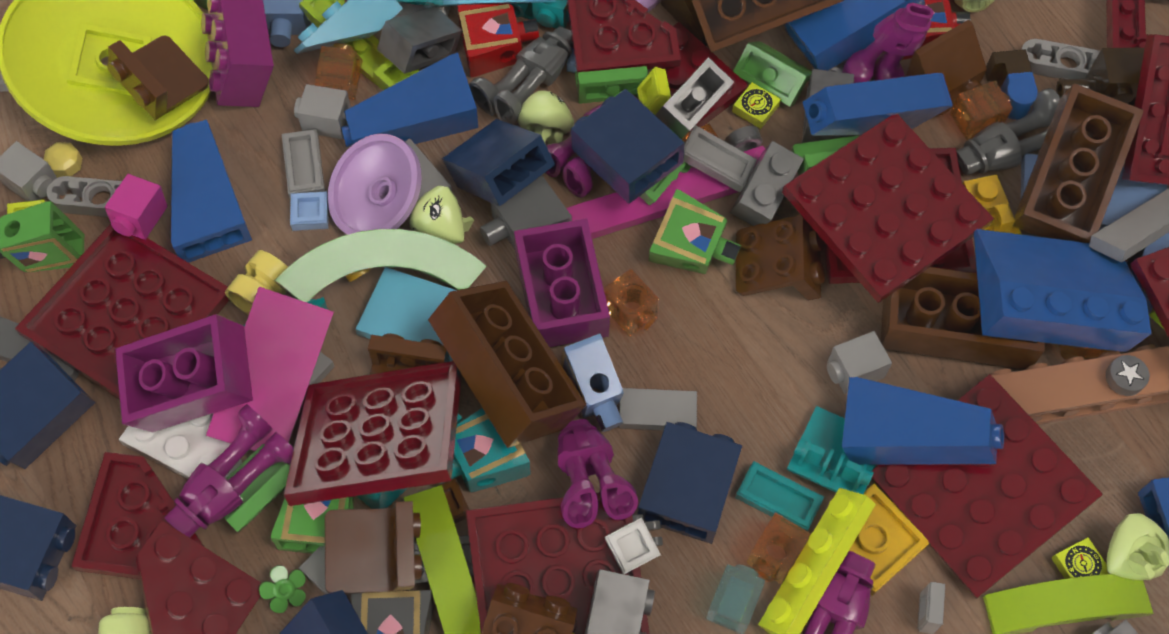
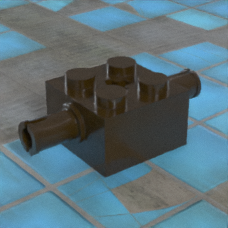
(1112, 74)

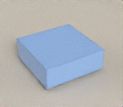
(309, 211)

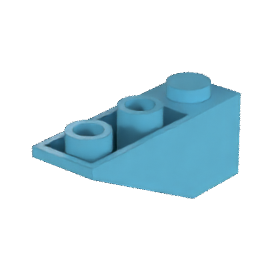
(348, 23)

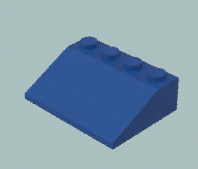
(1057, 293)

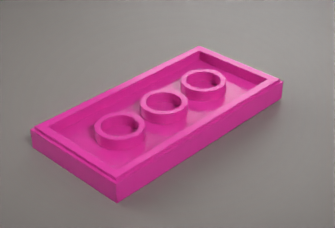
(282, 353)

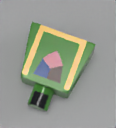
(691, 236)
(40, 238)
(302, 526)

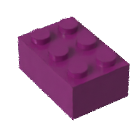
(238, 51)
(562, 282)
(183, 374)

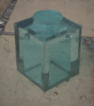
(736, 598)

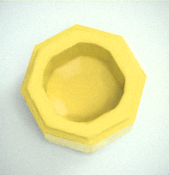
(63, 159)

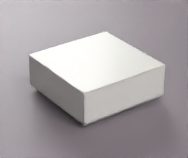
(632, 546)

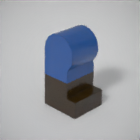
(1014, 78)

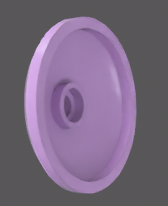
(374, 184)

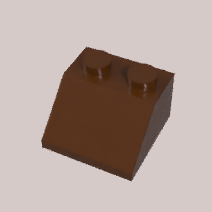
(954, 55)

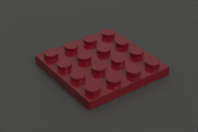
(887, 206)
(115, 297)
(375, 434)
(992, 514)
(543, 553)

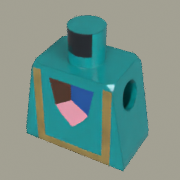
(483, 456)

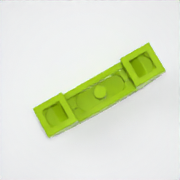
(375, 64)
(445, 563)
(1066, 602)

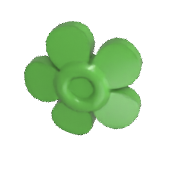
(283, 588)

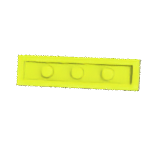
(817, 563)

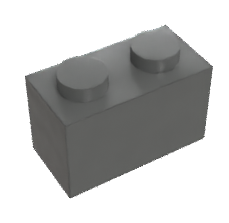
(765, 184)

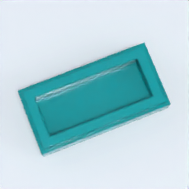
(775, 493)

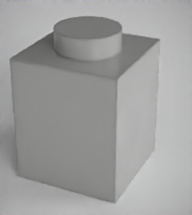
(322, 110)
(25, 172)
(859, 358)

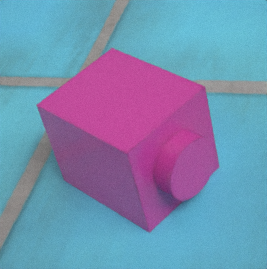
(136, 207)

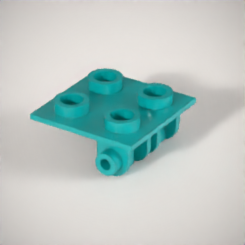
(822, 458)

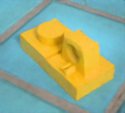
(993, 198)

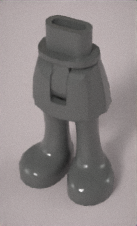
(539, 61)
(997, 144)

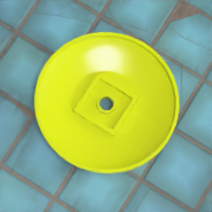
(56, 71)

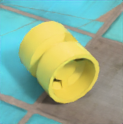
(260, 272)

